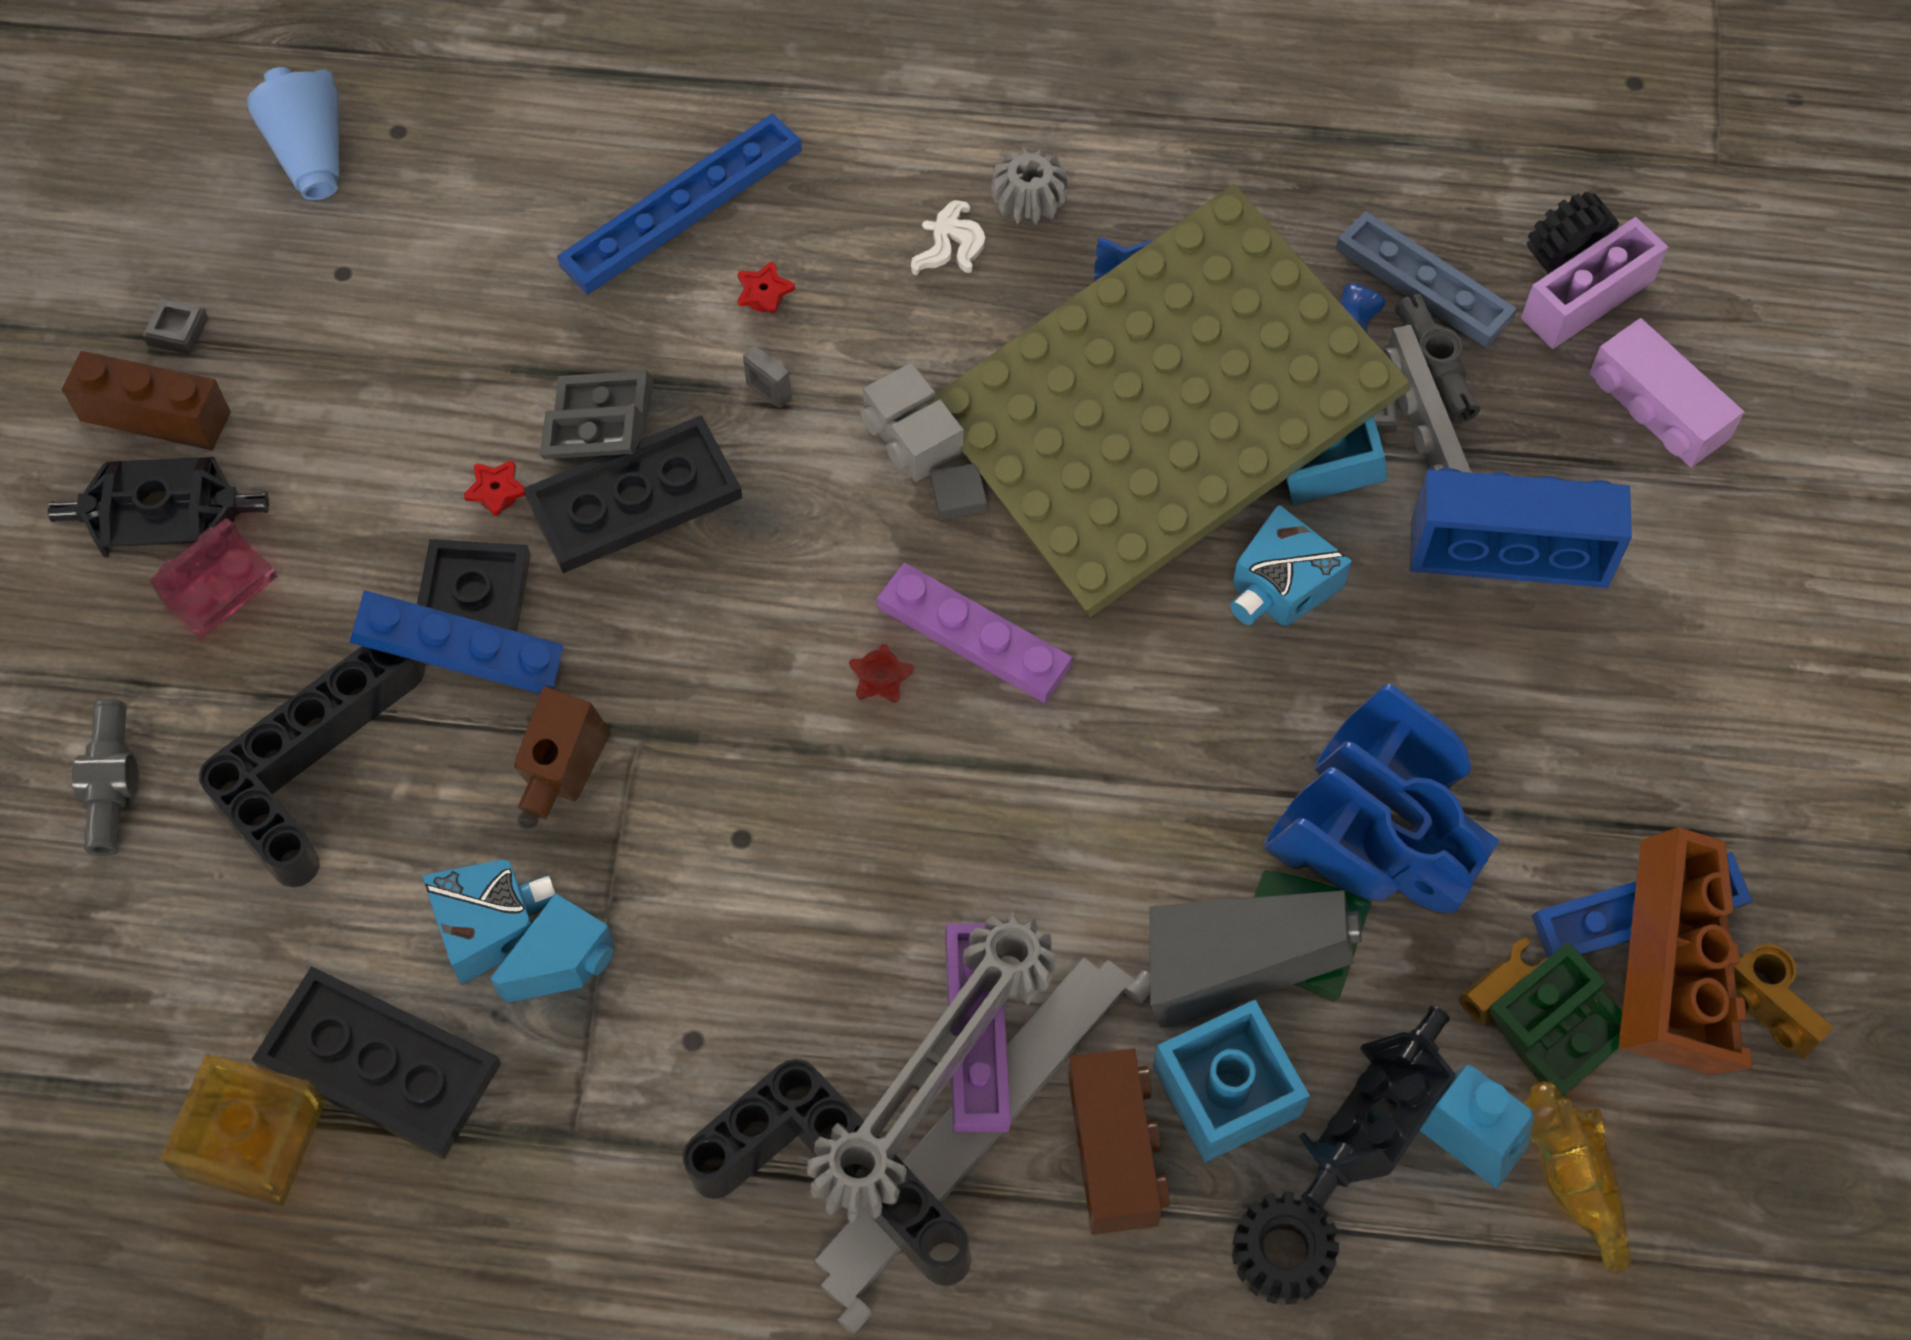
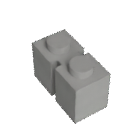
(914, 434)

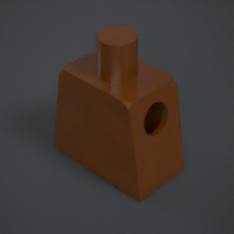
(558, 750)

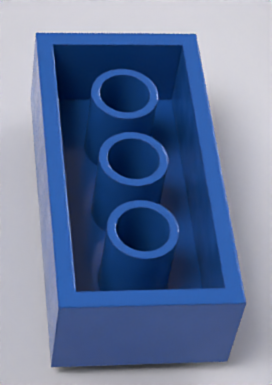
(1520, 527)

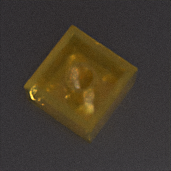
(243, 1130)

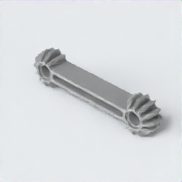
(931, 1068)

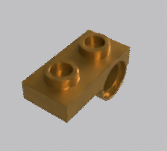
(1780, 1010)

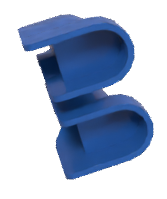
(1342, 824)

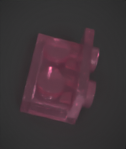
(212, 579)

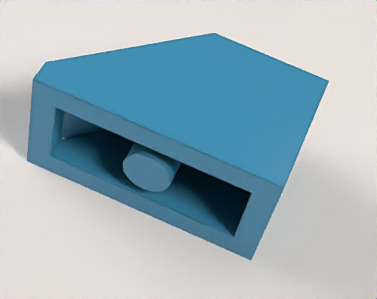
(555, 953)

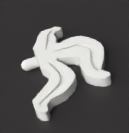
(965, 232)

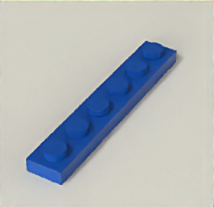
(679, 203)

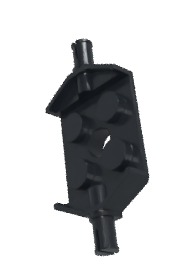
(193, 502)
(1401, 1081)

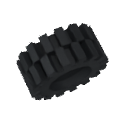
(1570, 230)
(1269, 1278)

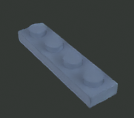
(1417, 271)

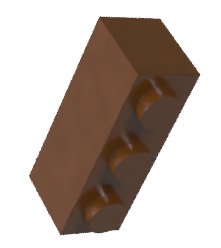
(146, 400)
(1116, 1141)

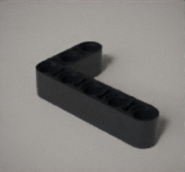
(300, 748)
(807, 1120)

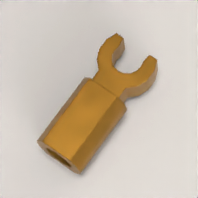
(1496, 983)

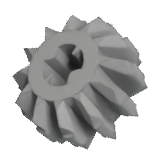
(1029, 185)

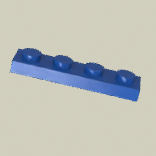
(456, 643)
(1607, 916)

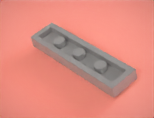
(1423, 403)

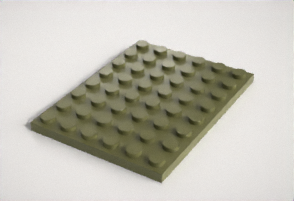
(1167, 398)

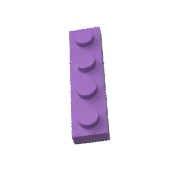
(974, 632)
(981, 1080)

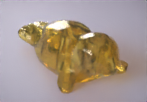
(1580, 1170)

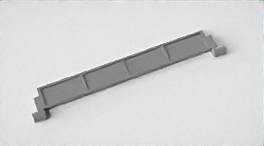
(946, 1157)

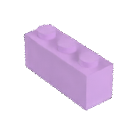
(1594, 282)
(1665, 392)

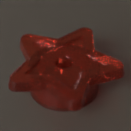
(880, 661)

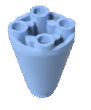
(301, 127)

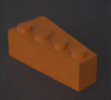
(1682, 958)

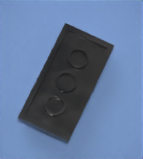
(634, 495)
(378, 1061)

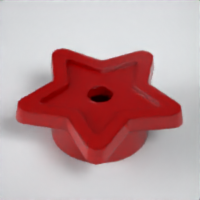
(767, 299)
(499, 498)

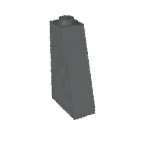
(1243, 948)

